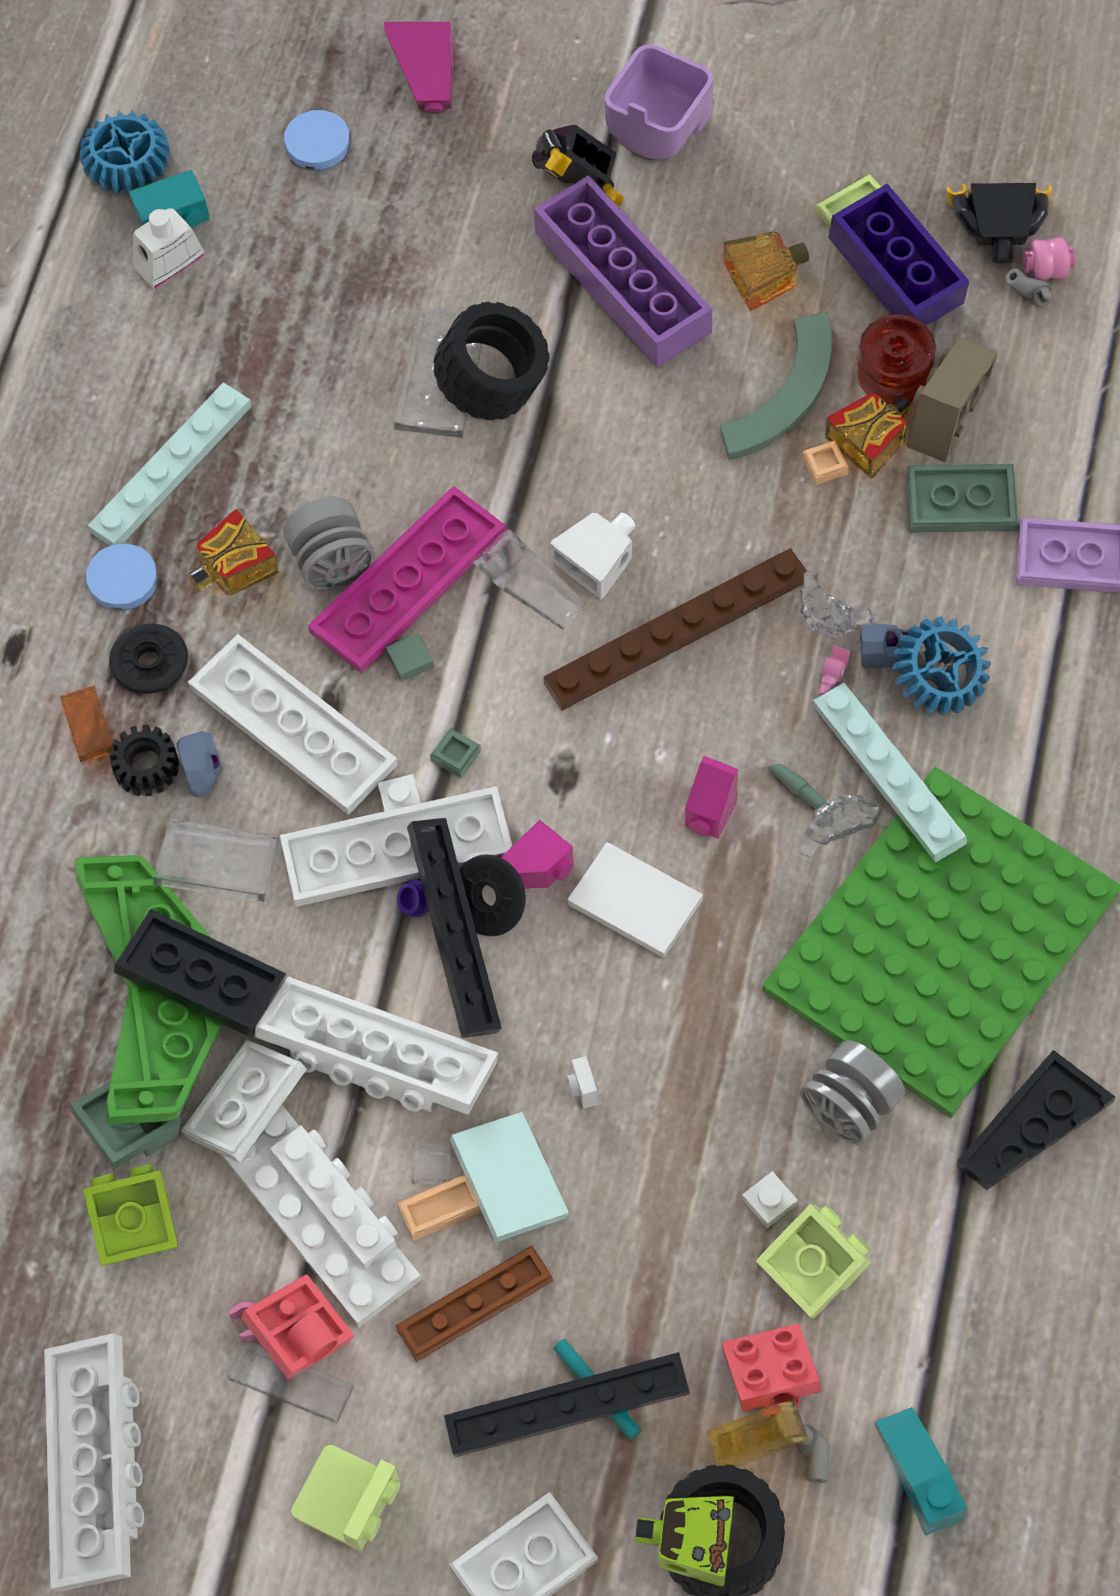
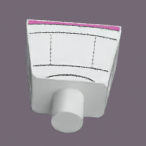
(164, 247)

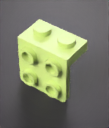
(346, 1496)

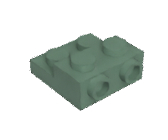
(120, 1141)

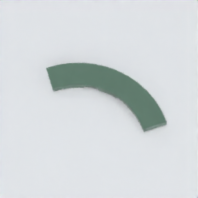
(794, 397)

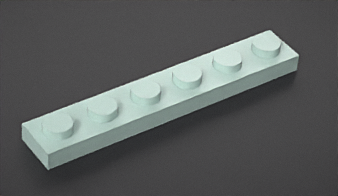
(169, 465)
(890, 772)

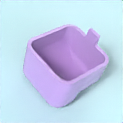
(658, 102)

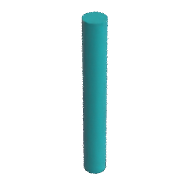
(581, 1370)

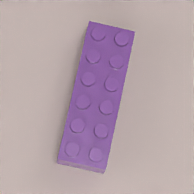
(623, 271)

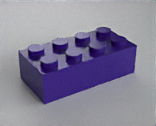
(898, 257)

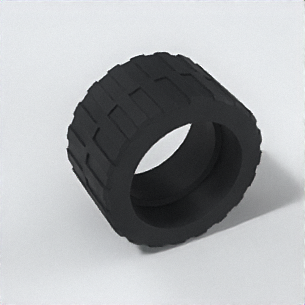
(509, 333)
(765, 1506)

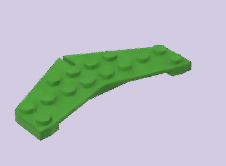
(159, 1039)

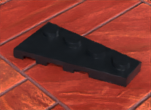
(1037, 1116)

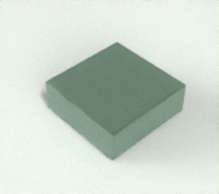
(409, 656)
(455, 753)

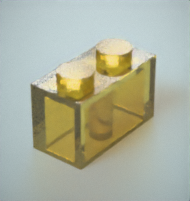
(758, 1435)

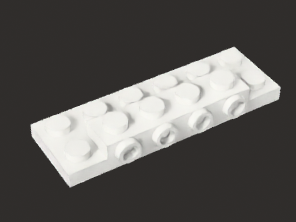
(375, 1049)
(326, 1218)
(91, 1463)

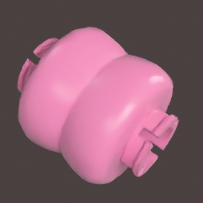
(1048, 259)

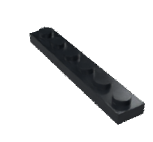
(454, 928)
(566, 1404)

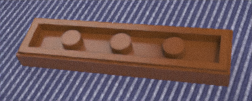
(474, 1303)

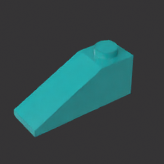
(921, 1471)

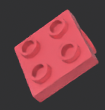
(297, 1326)
(771, 1367)

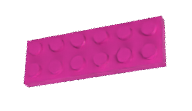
(406, 579)

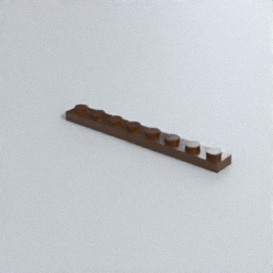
(675, 629)

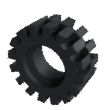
(149, 778)

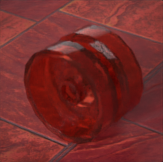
(895, 357)

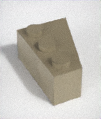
(948, 397)

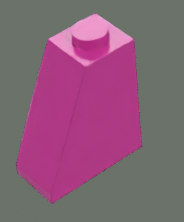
(426, 61)

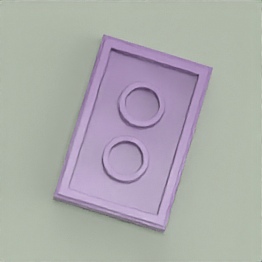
(1068, 555)

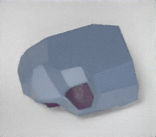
(879, 644)
(199, 761)

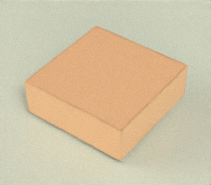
(825, 462)

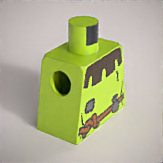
(691, 1536)

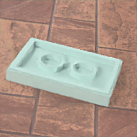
(509, 1176)

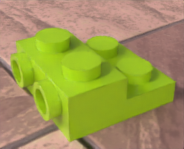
(130, 1215)

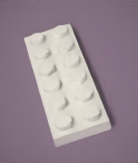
(293, 724)
(377, 847)

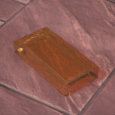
(87, 723)

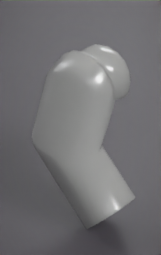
(1030, 287)
(817, 1453)

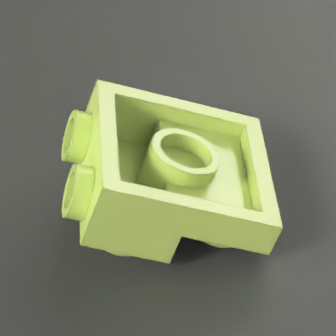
(815, 1259)

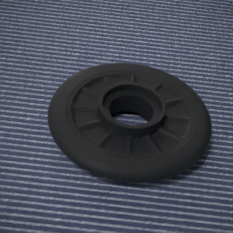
(148, 678)
(509, 892)

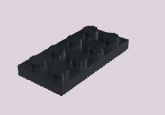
(199, 972)

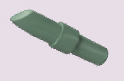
(797, 786)

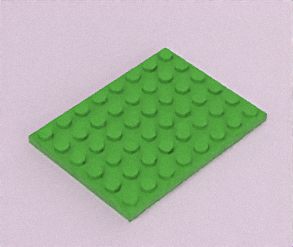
(945, 954)

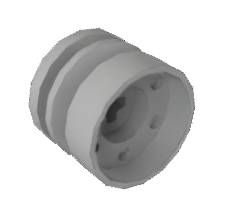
(328, 543)
(852, 1092)

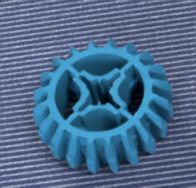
(124, 152)
(934, 637)

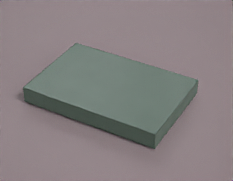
(962, 498)

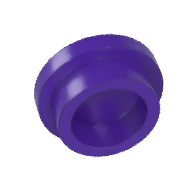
(412, 899)

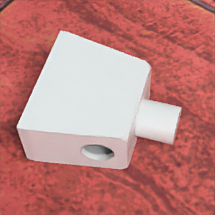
(595, 551)

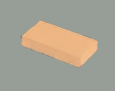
(438, 1207)

